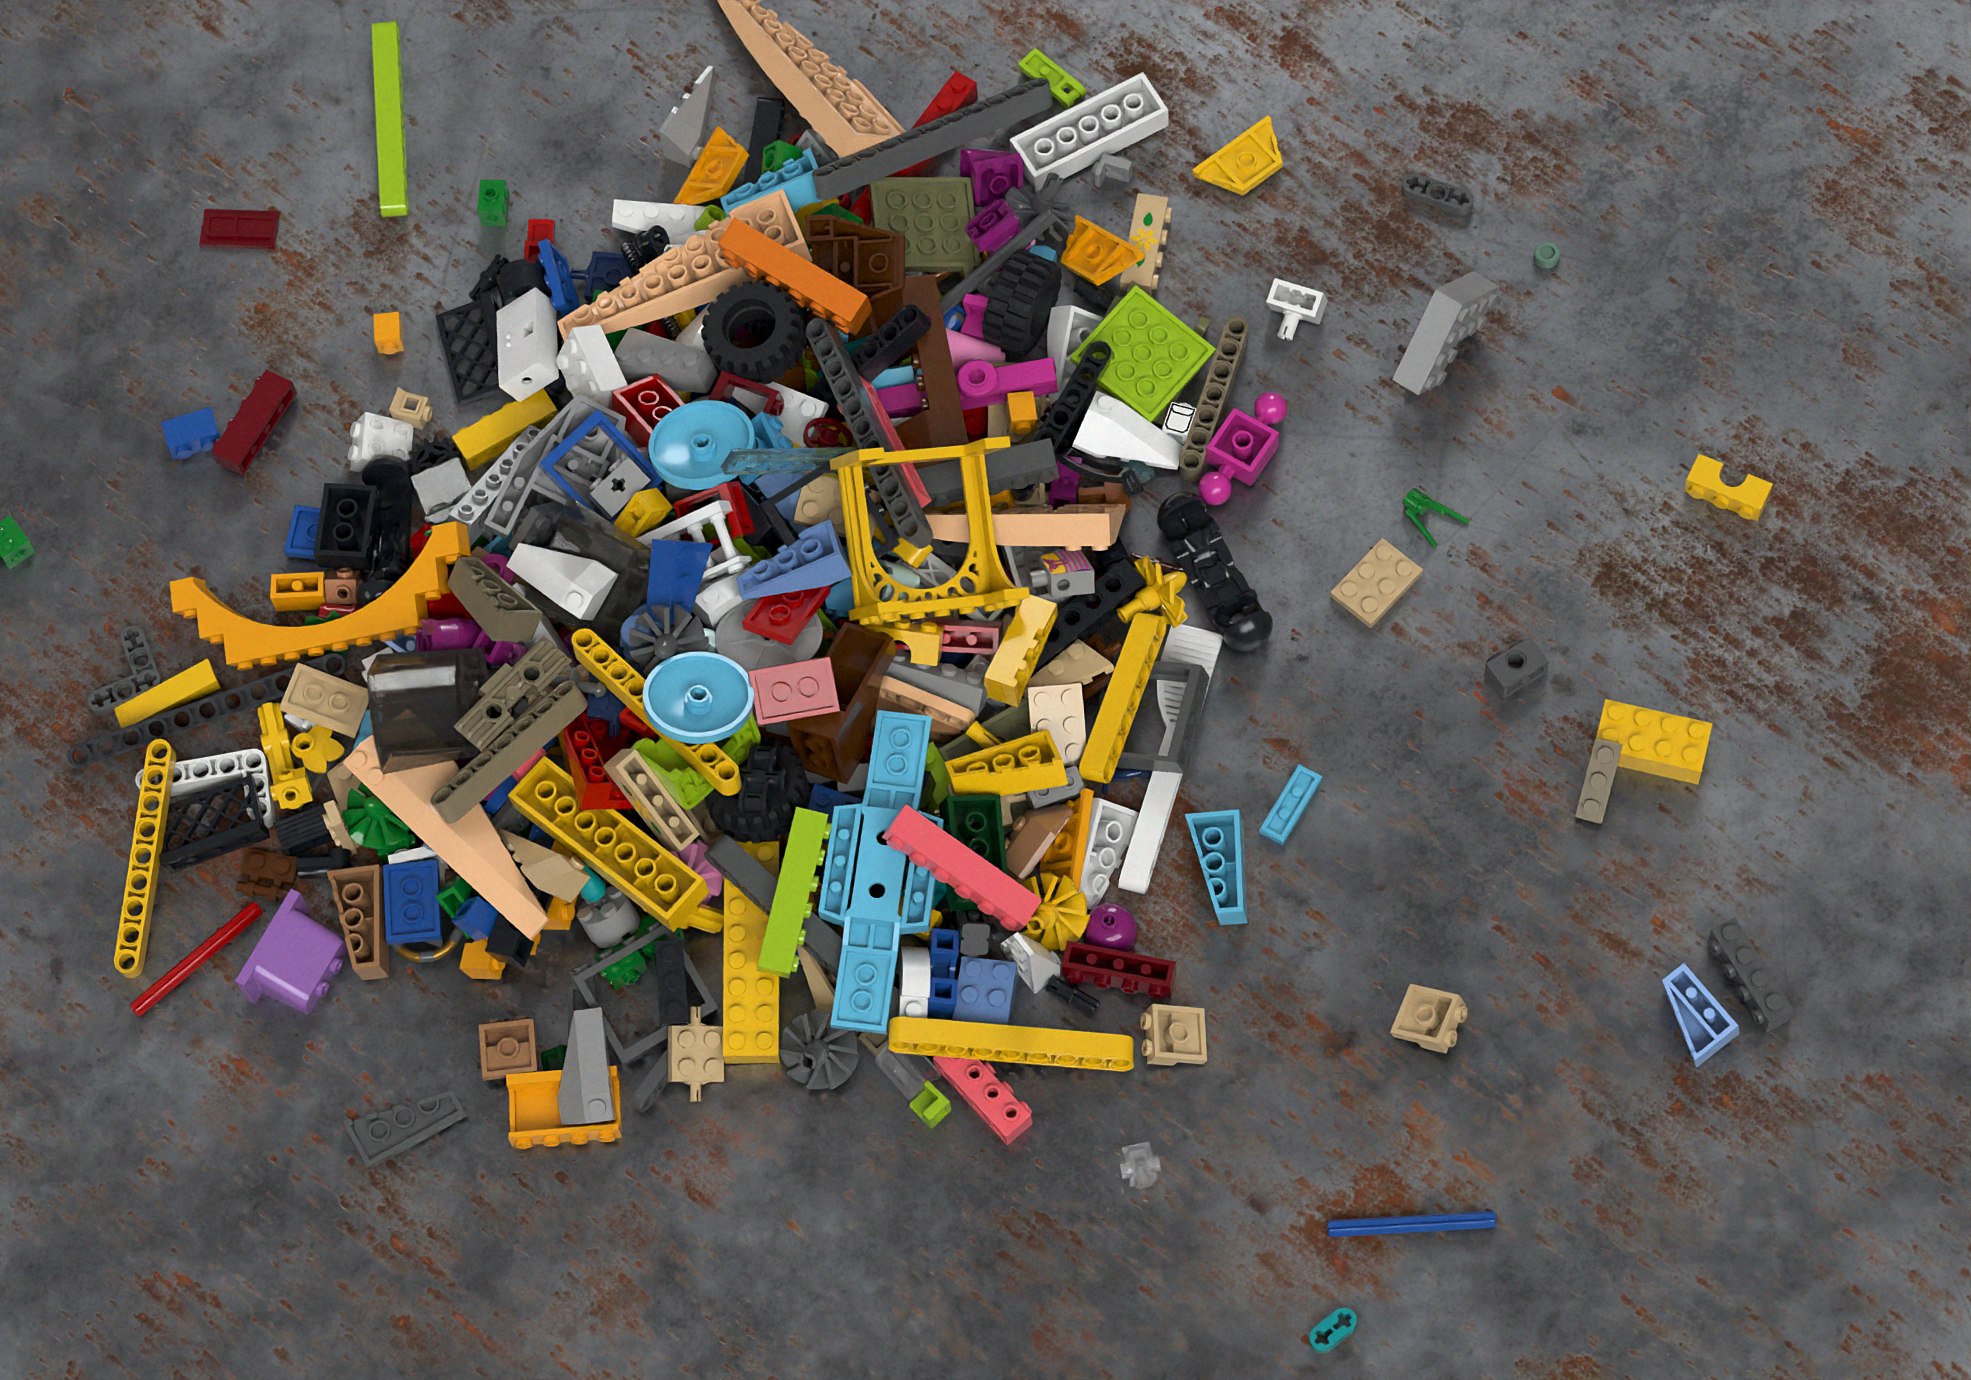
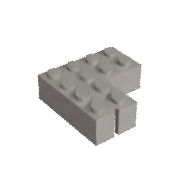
(1451, 316)

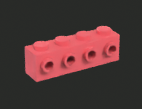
(986, 1095)

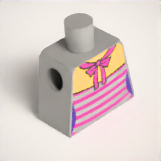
(1063, 574)

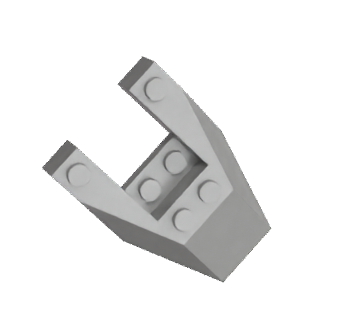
(578, 467)

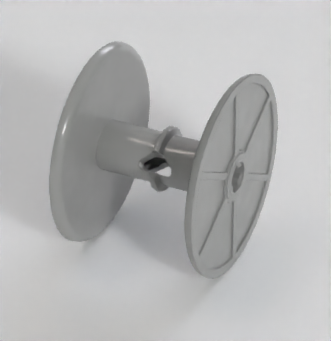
(756, 651)

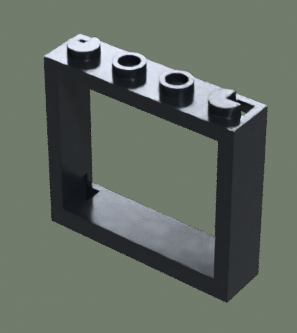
(785, 536)

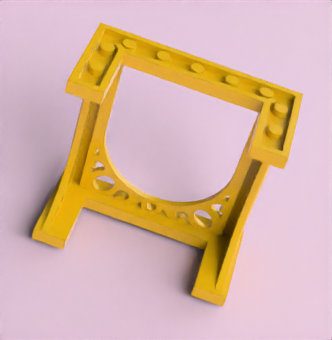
(991, 584)

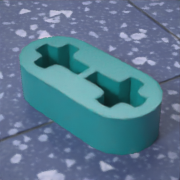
(1328, 1325)

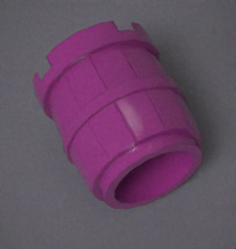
(447, 634)

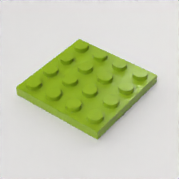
(1149, 354)

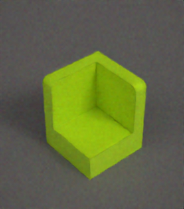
(930, 1105)

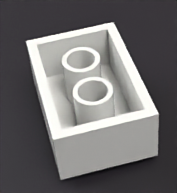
(590, 365)

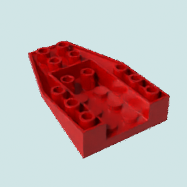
(588, 752)

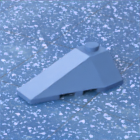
(809, 563)

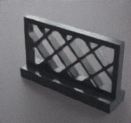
(489, 308)
(221, 842)

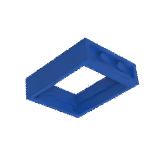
(600, 420)

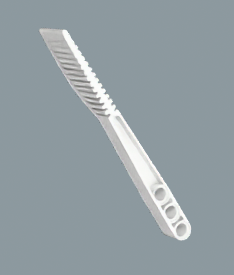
(1186, 646)

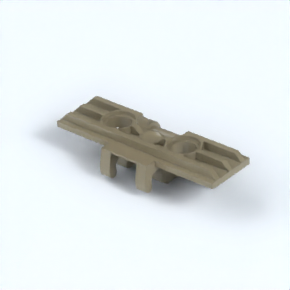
(507, 688)

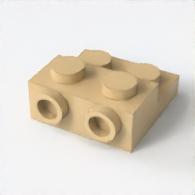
(1429, 1018)
(1174, 1035)

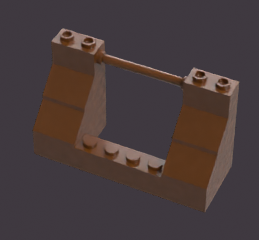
(941, 413)
(837, 740)

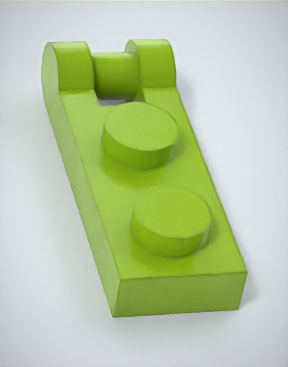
(1038, 65)

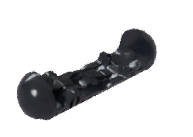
(395, 487)
(1211, 570)

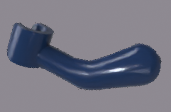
(1122, 775)

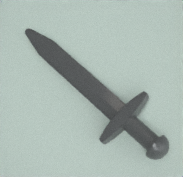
(598, 689)

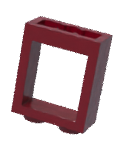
(727, 382)

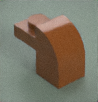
(1109, 494)

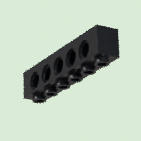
(1091, 620)

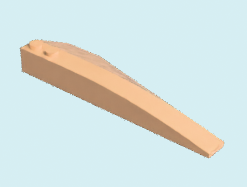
(688, 274)
(1041, 526)
(466, 845)

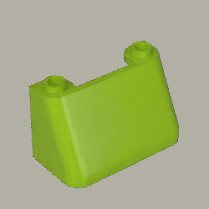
(679, 777)

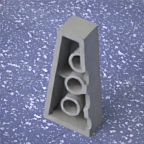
(677, 364)

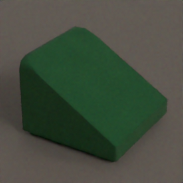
(554, 1058)

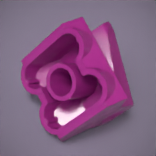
(991, 173)
(994, 228)

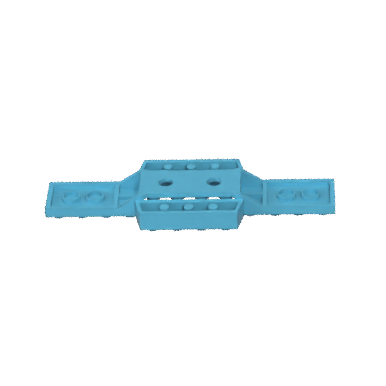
(872, 923)

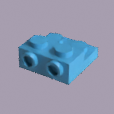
(768, 436)

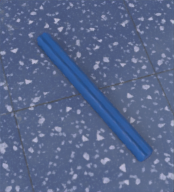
(1410, 1224)

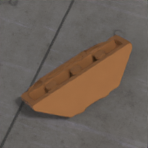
(1032, 838)

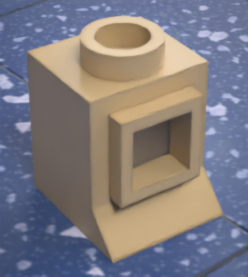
(411, 408)

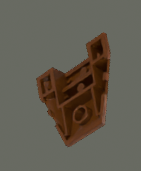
(857, 254)

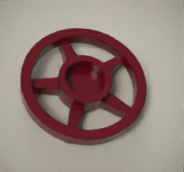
(826, 436)

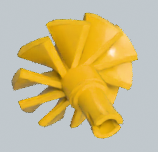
(1157, 595)
(1056, 919)

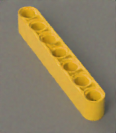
(1122, 697)

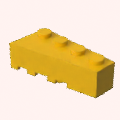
(1020, 650)
(1009, 767)

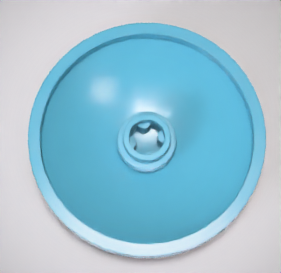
(696, 440)
(698, 697)

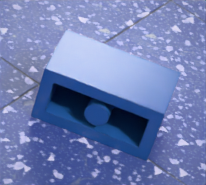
(191, 433)

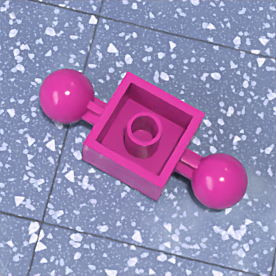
(1242, 447)

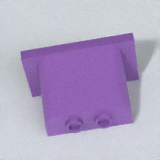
(293, 958)

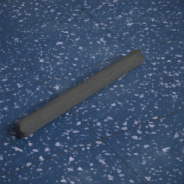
(997, 260)

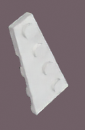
(641, 216)
(797, 411)

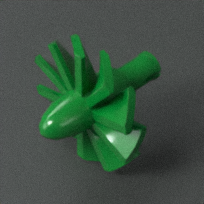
(372, 821)

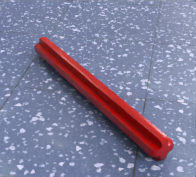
(196, 958)

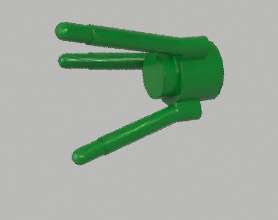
(1419, 503)

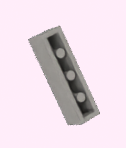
(943, 680)

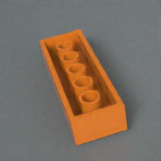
(801, 279)

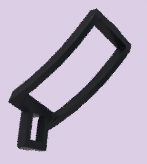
(1124, 472)

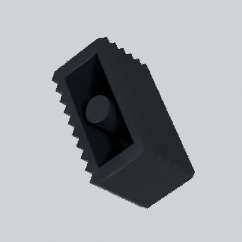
(302, 830)

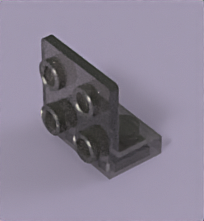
(441, 489)

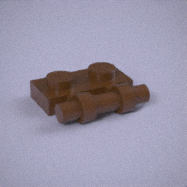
(267, 867)

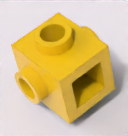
(291, 788)

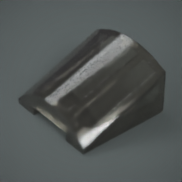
(593, 537)
(418, 702)

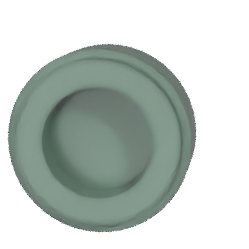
(1546, 254)

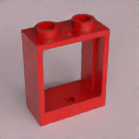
(738, 519)

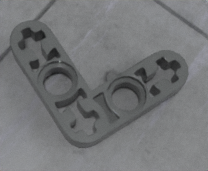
(140, 676)

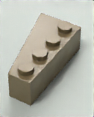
(493, 601)

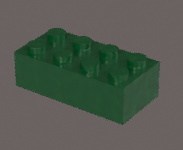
(979, 826)

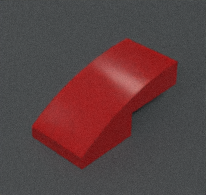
(537, 231)

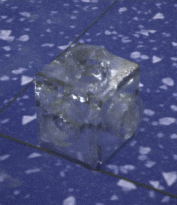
(1139, 1165)

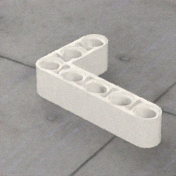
(216, 777)

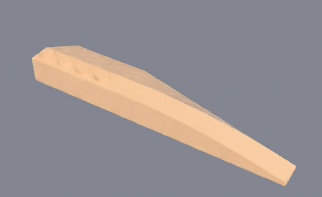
(833, 104)

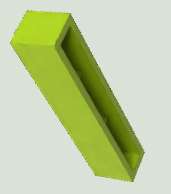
(792, 893)

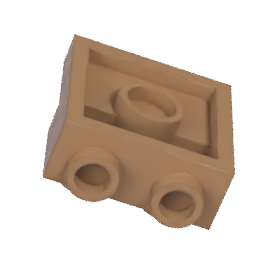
(508, 1047)

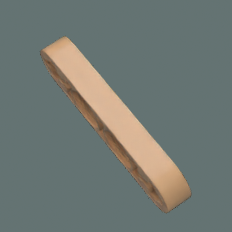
(926, 703)

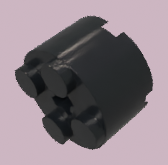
(519, 278)

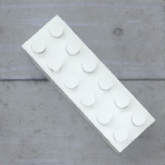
(1089, 130)

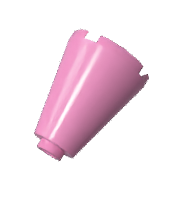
(967, 349)

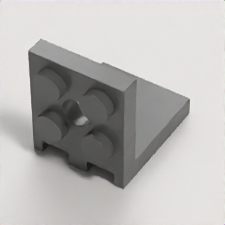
(539, 523)

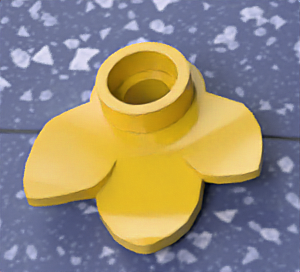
(321, 749)

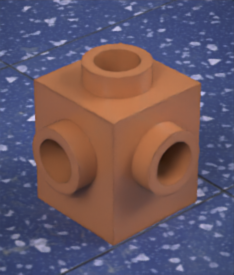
(341, 586)

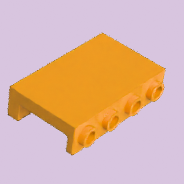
(537, 1114)

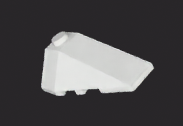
(1065, 333)
(1120, 432)
(566, 579)
(1108, 836)
(1033, 960)

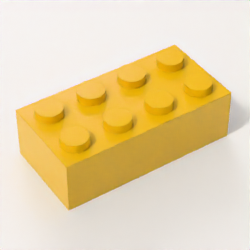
(1656, 740)

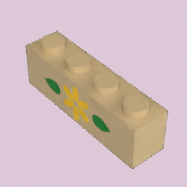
(1148, 235)
(651, 800)

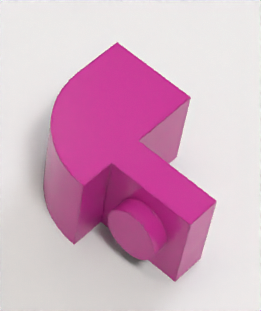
(974, 307)

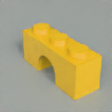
(1746, 499)
(923, 639)

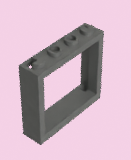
(1186, 723)
(608, 959)

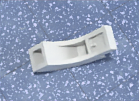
(914, 978)

